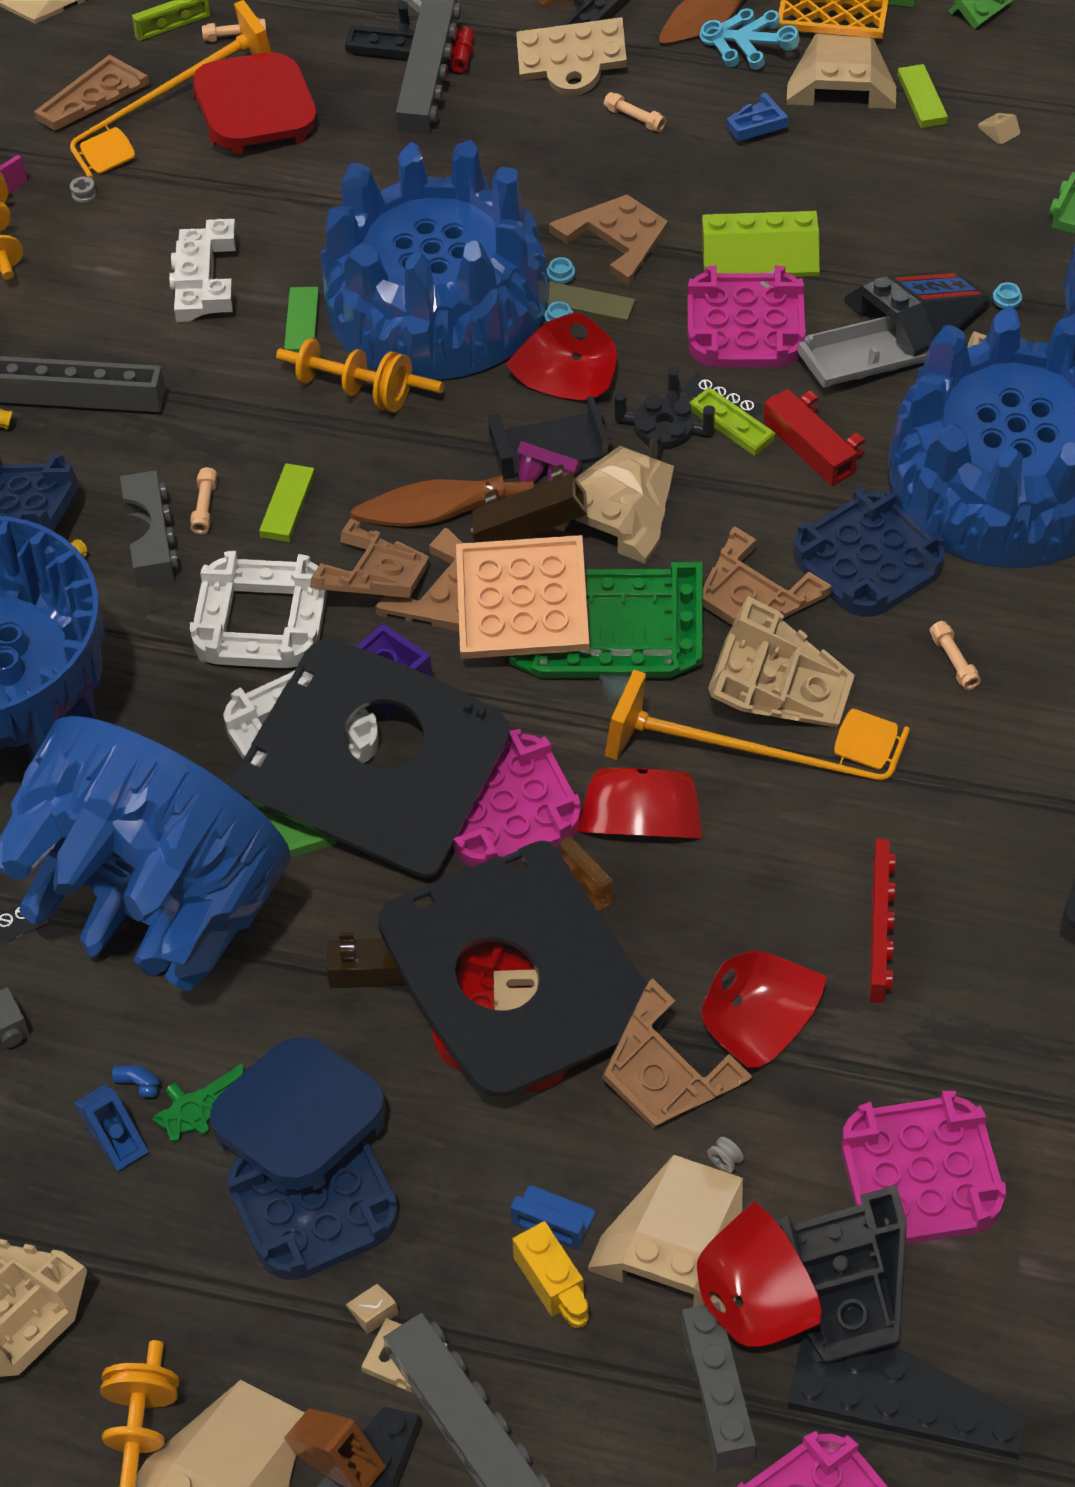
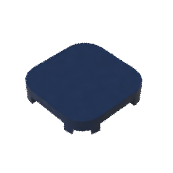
(37, 490)
(869, 553)
(297, 1113)
(318, 1228)

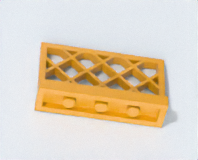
(831, 25)

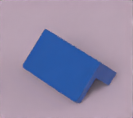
(565, 1218)

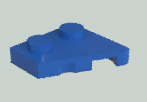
(757, 119)

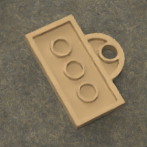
(572, 53)

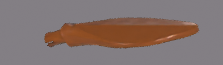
(690, 15)
(433, 501)

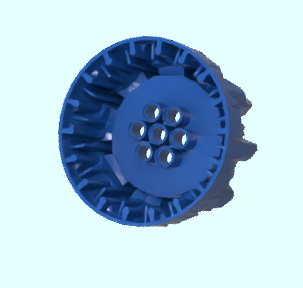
(434, 266)
(992, 445)
(46, 633)
(148, 839)

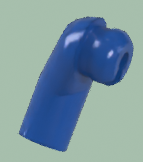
(139, 1075)

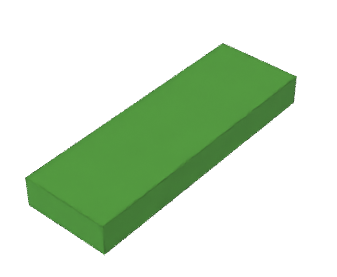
(301, 316)

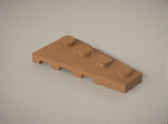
(91, 91)

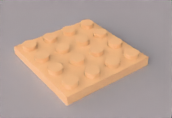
(522, 597)

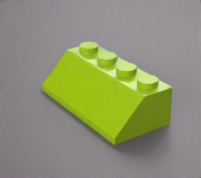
(761, 241)

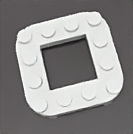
(251, 649)
(248, 711)

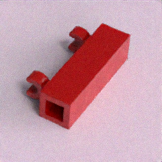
(811, 437)

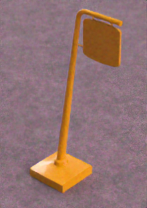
(113, 147)
(860, 737)

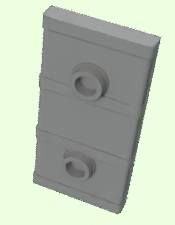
(856, 351)

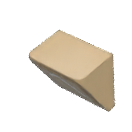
(1000, 127)
(373, 1308)

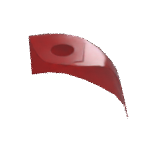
(548, 364)
(641, 804)
(774, 1005)
(763, 1268)

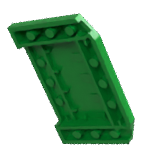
(636, 621)

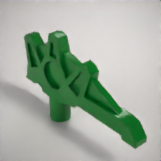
(192, 1110)

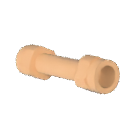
(211, 33)
(654, 121)
(206, 484)
(966, 674)

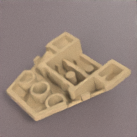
(627, 500)

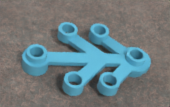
(716, 33)

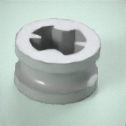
(83, 195)
(725, 1154)

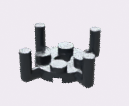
(665, 409)

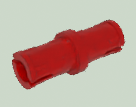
(462, 49)

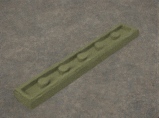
(593, 303)

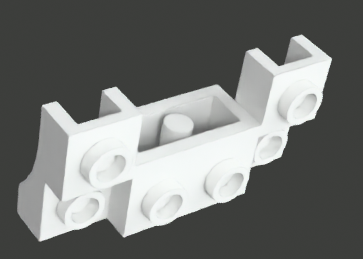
(194, 268)

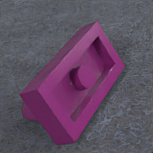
(534, 459)

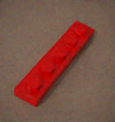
(882, 921)

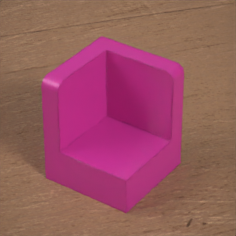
(14, 173)

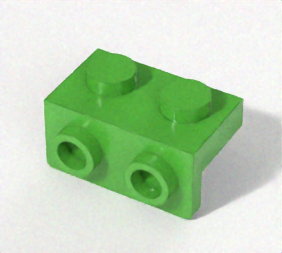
(978, 10)

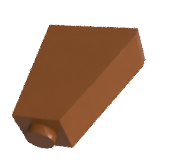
(335, 1448)

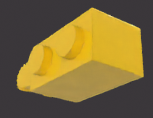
(551, 1274)

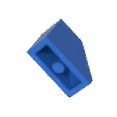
(111, 1126)

